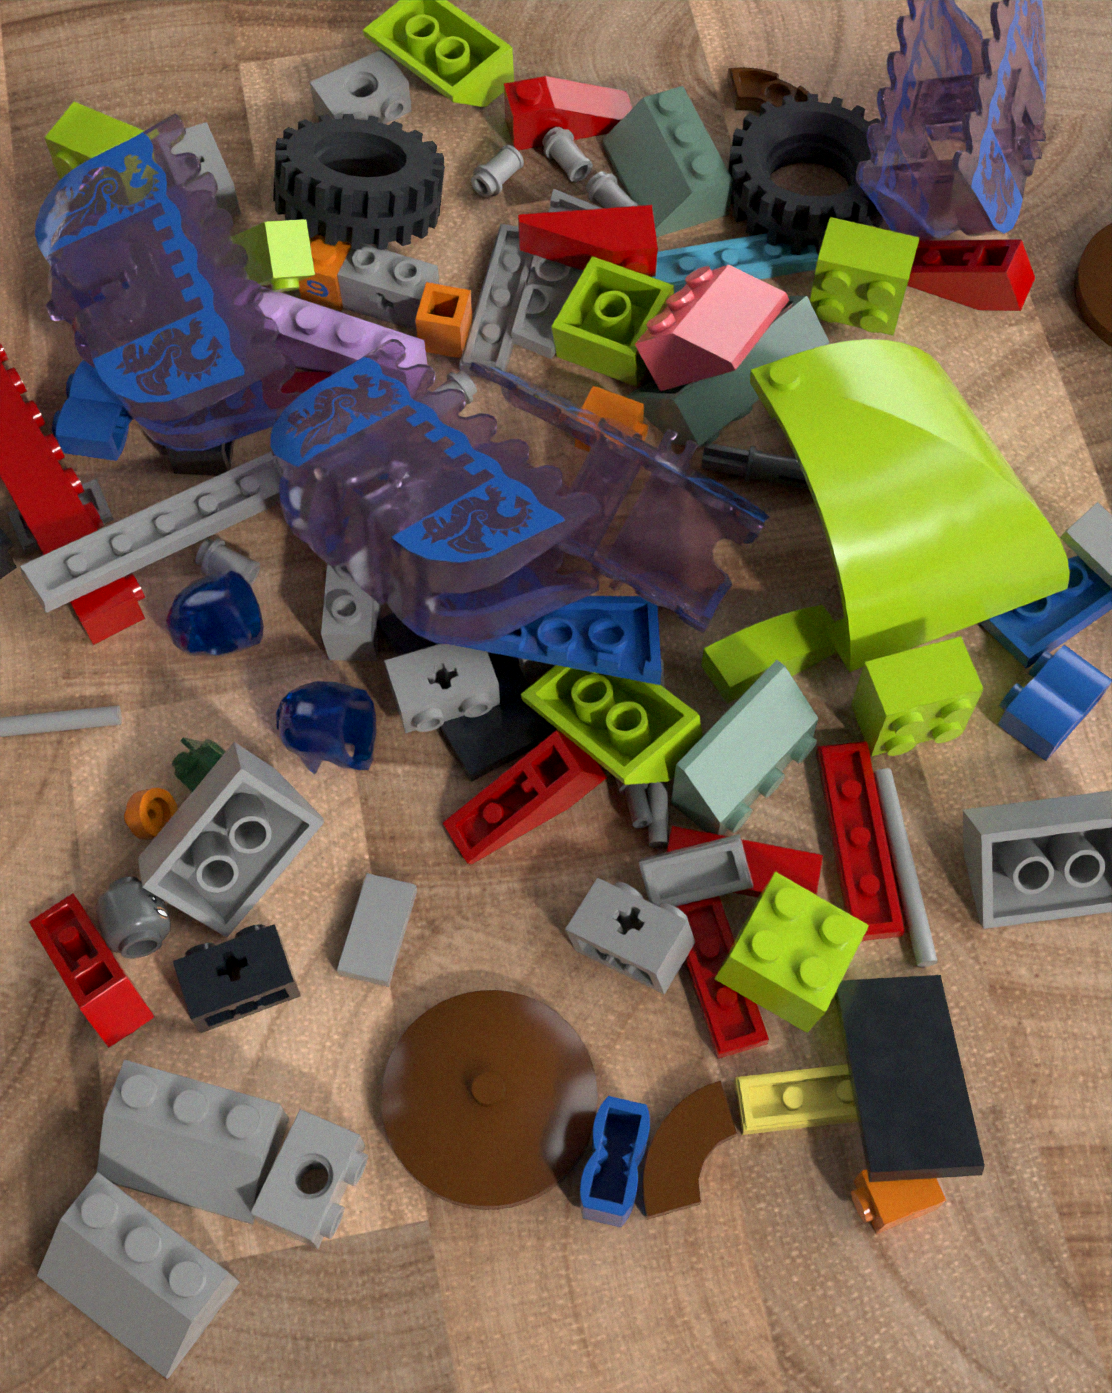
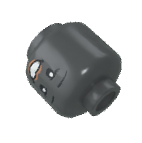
(132, 918)

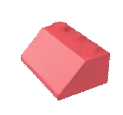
(708, 326)

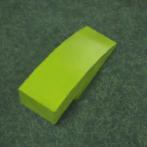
(792, 638)

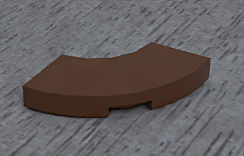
(757, 86)
(681, 1148)

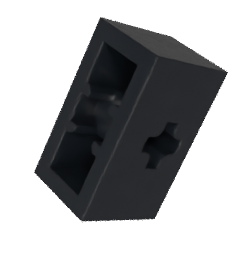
(263, 982)

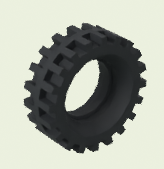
(792, 135)
(358, 181)

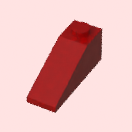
(550, 102)
(611, 234)
(974, 272)
(524, 797)
(91, 971)

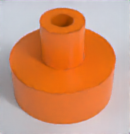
(149, 812)

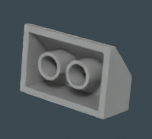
(228, 841)
(1040, 859)
(189, 1141)
(134, 1275)

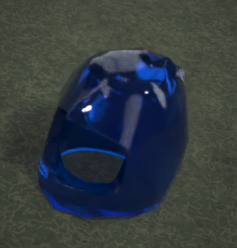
(215, 616)
(324, 717)

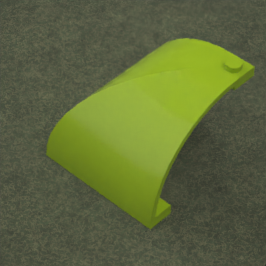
(909, 495)

